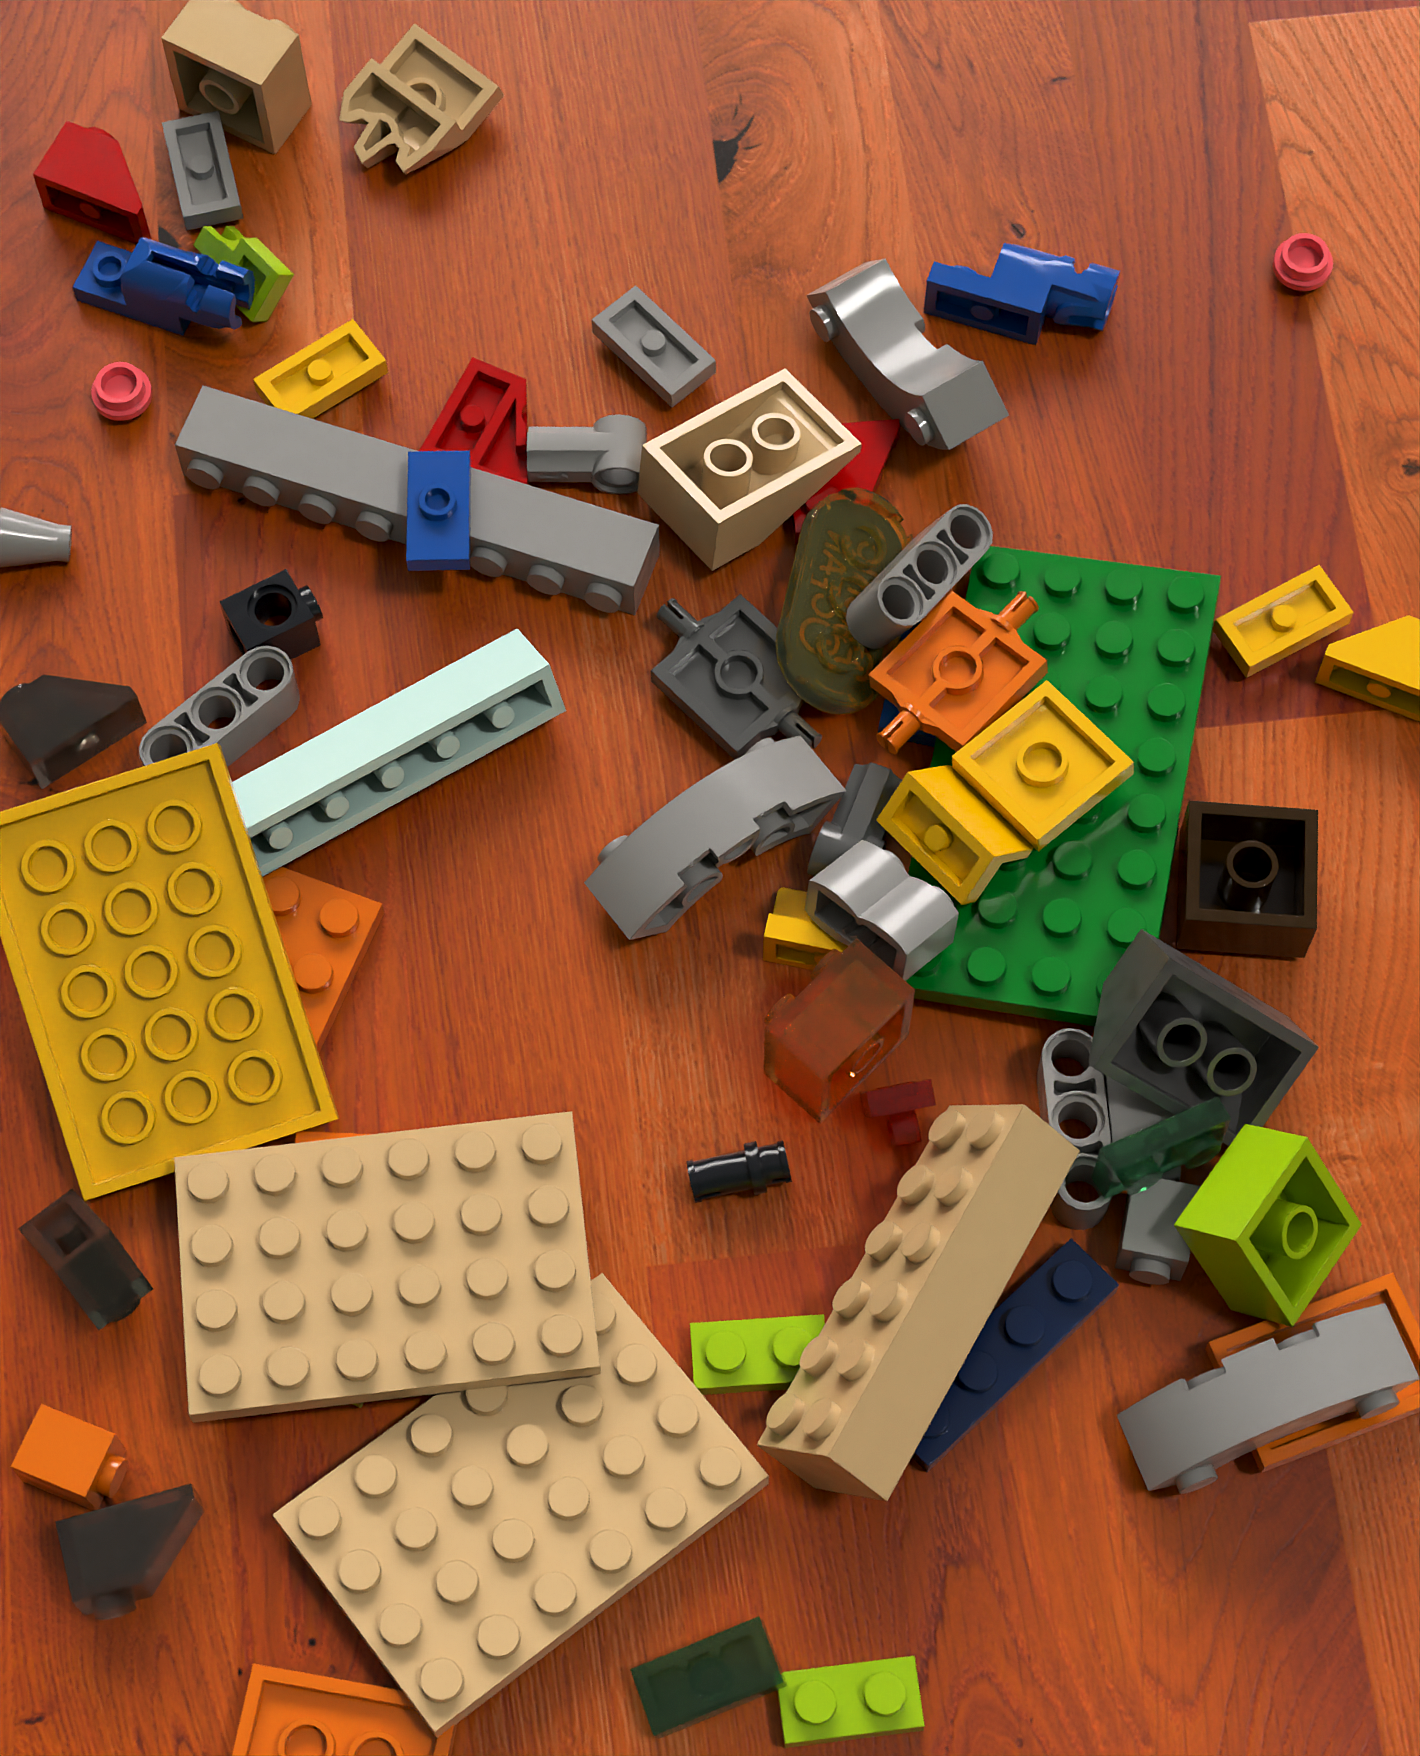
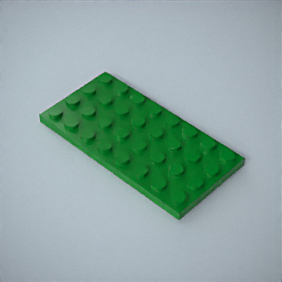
(1134, 660)

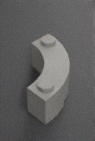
(879, 335)
(676, 853)
(1266, 1395)

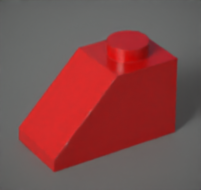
(91, 183)

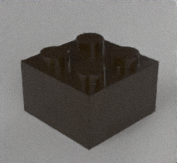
(1247, 879)

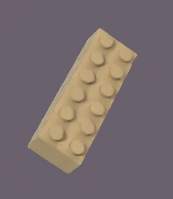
(917, 1299)

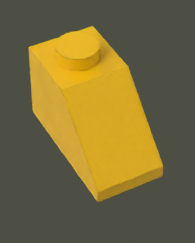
(1378, 666)

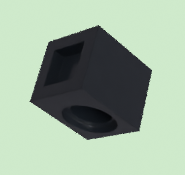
(273, 597)

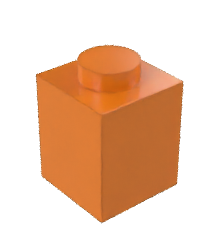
(71, 1458)

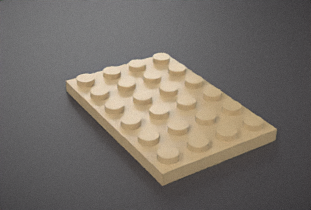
(384, 1267)
(518, 1514)

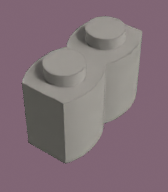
(877, 902)

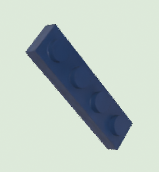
(1015, 1343)

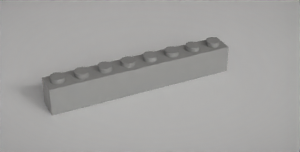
(364, 484)

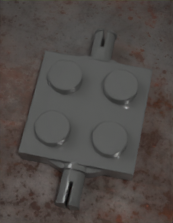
(730, 677)

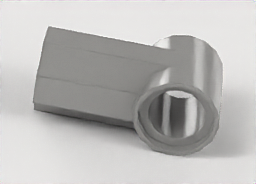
(597, 454)

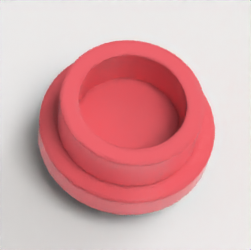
(1303, 262)
(121, 391)

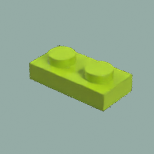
(750, 1352)
(850, 1702)

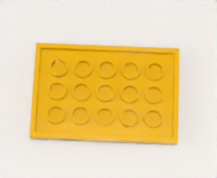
(155, 972)

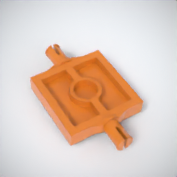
(957, 672)

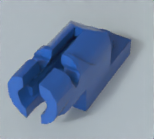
(165, 286)
(1022, 293)

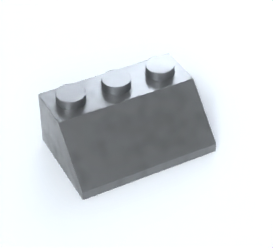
(1194, 1036)

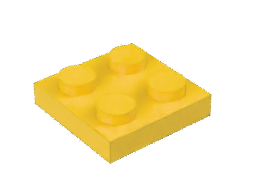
(1042, 765)

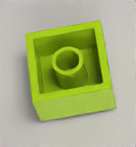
(1268, 1224)

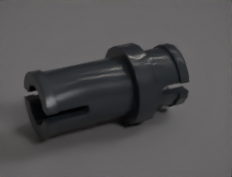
(739, 1171)

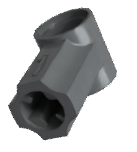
(856, 815)

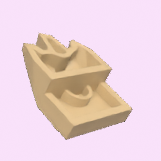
(417, 102)

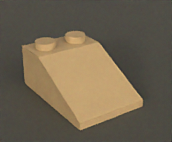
(743, 467)

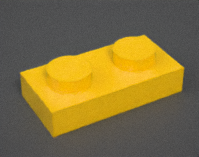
(323, 372)
(1282, 621)

